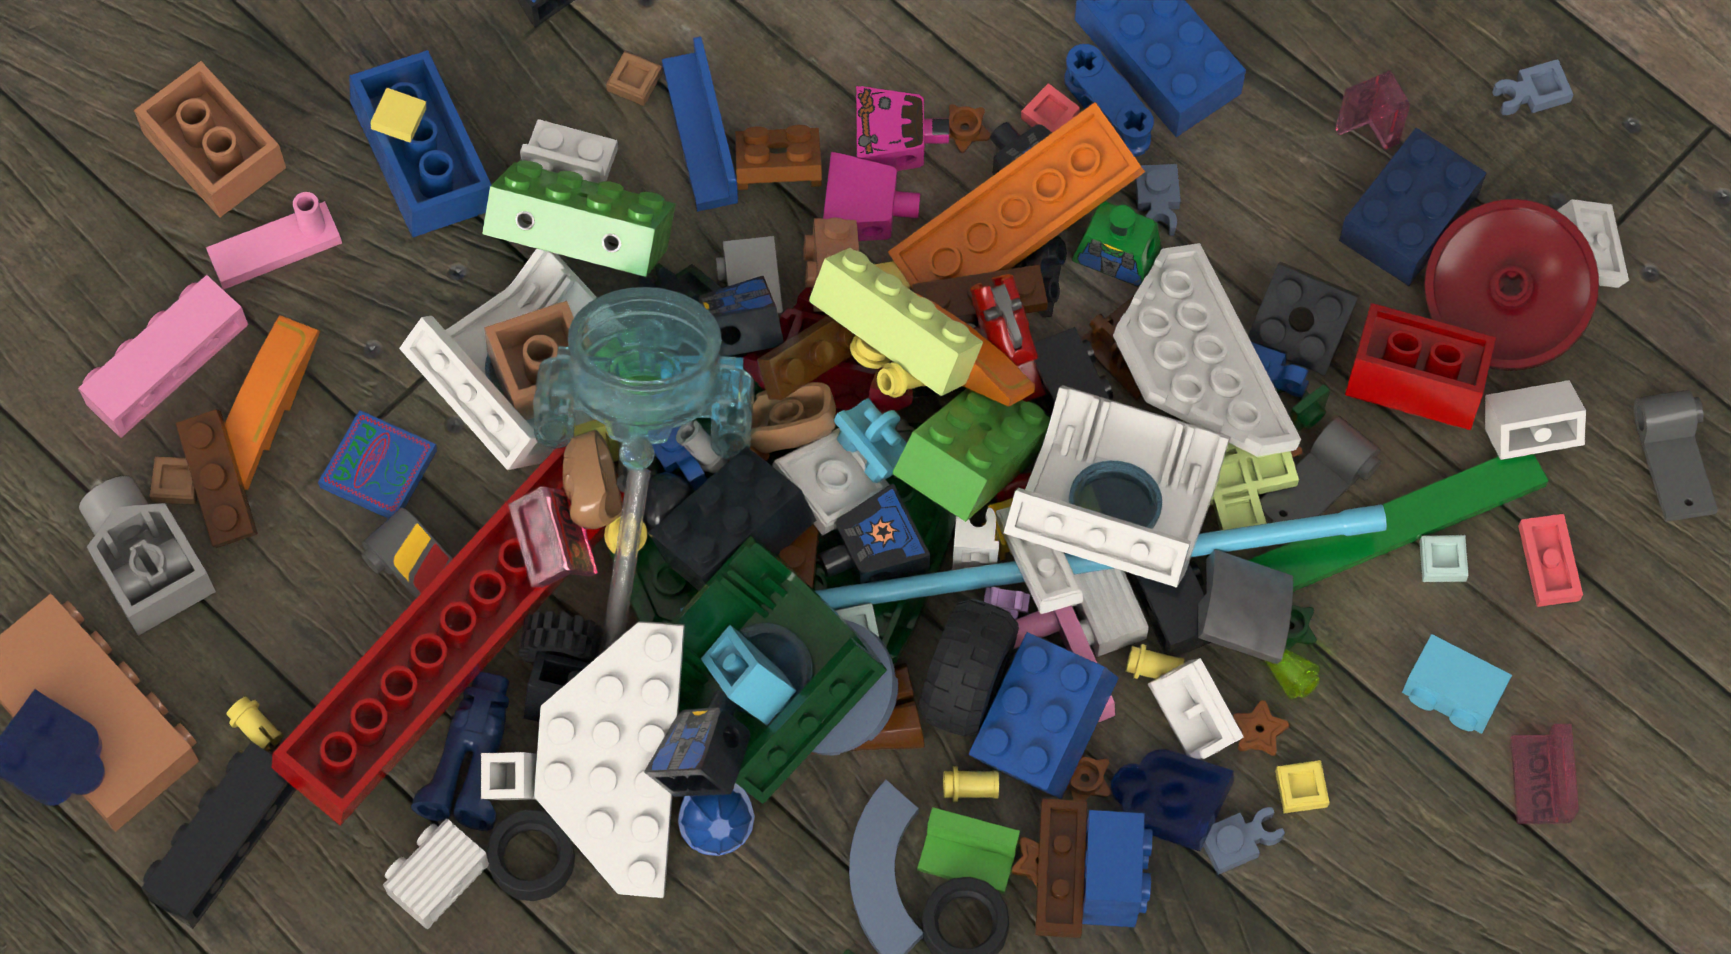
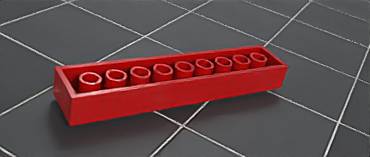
(419, 664)

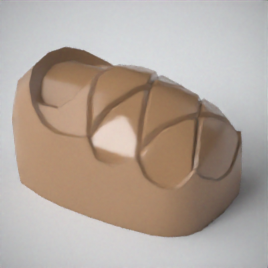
(794, 420)
(591, 481)

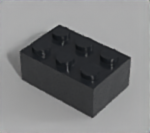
(723, 513)

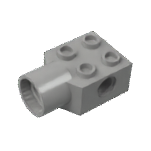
(142, 554)

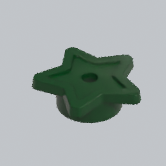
(1302, 632)

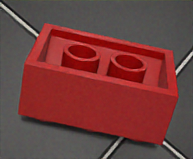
(1421, 366)

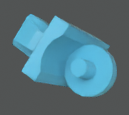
(873, 436)

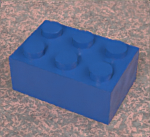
(1043, 715)

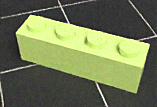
(896, 321)

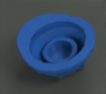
(716, 822)

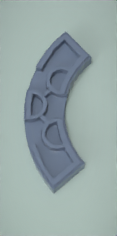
(873, 872)

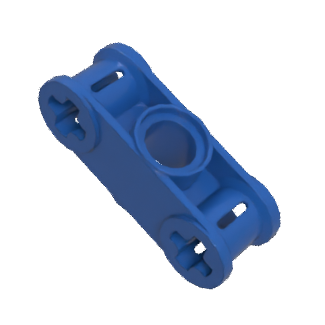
(1095, 80)

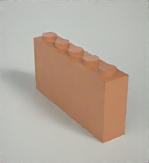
(68, 665)

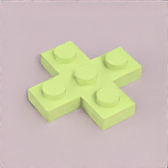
(1243, 479)

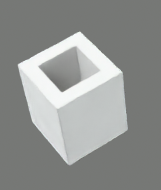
(508, 776)

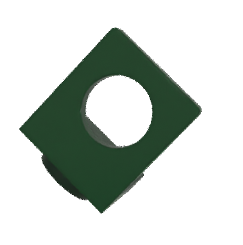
(1310, 408)

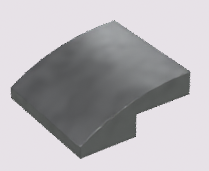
(1246, 607)

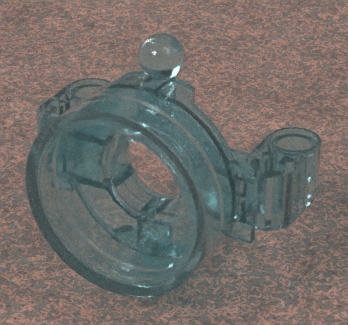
(644, 335)

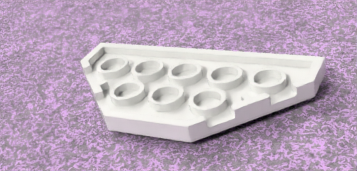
(1197, 357)
(595, 754)

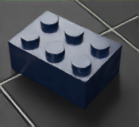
(1411, 206)

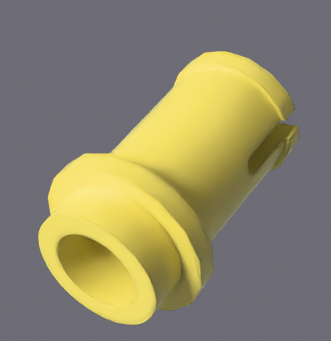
(895, 380)
(1150, 663)
(253, 723)
(970, 784)

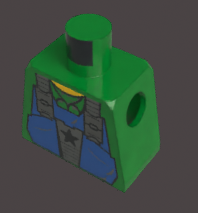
(1119, 243)

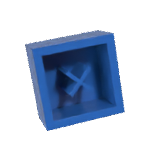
(1114, 866)

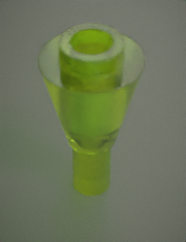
(1295, 674)

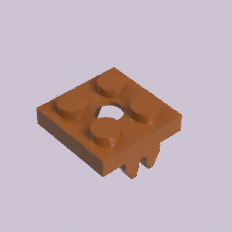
(758, 165)

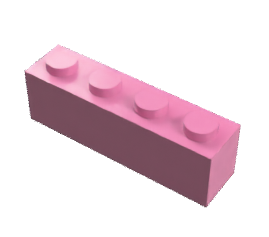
(163, 355)

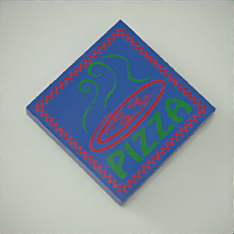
(377, 465)

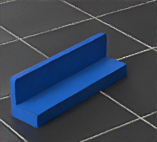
(700, 129)

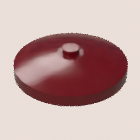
(1515, 277)

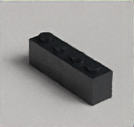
(218, 837)

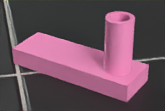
(275, 243)
(1071, 632)

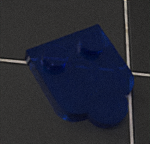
(50, 752)
(1175, 793)

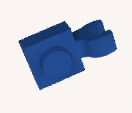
(1287, 378)
(675, 456)

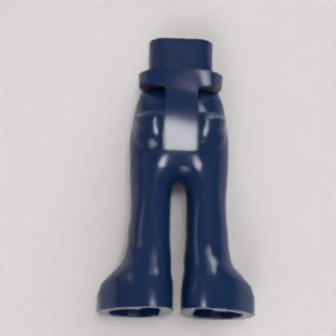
(475, 728)

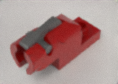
(1007, 326)

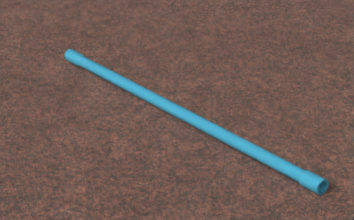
(1346, 523)

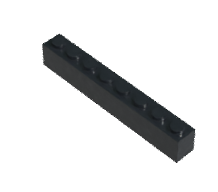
(1169, 609)

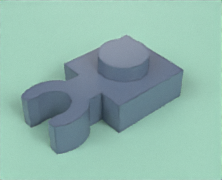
(1538, 85)
(1159, 193)
(1234, 841)

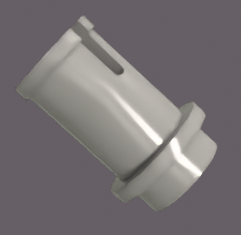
(698, 443)

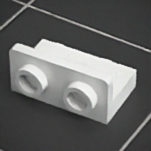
(570, 149)
(1600, 230)

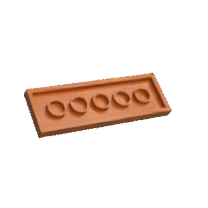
(1022, 203)

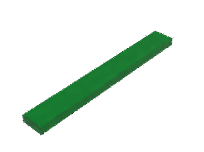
(1410, 518)

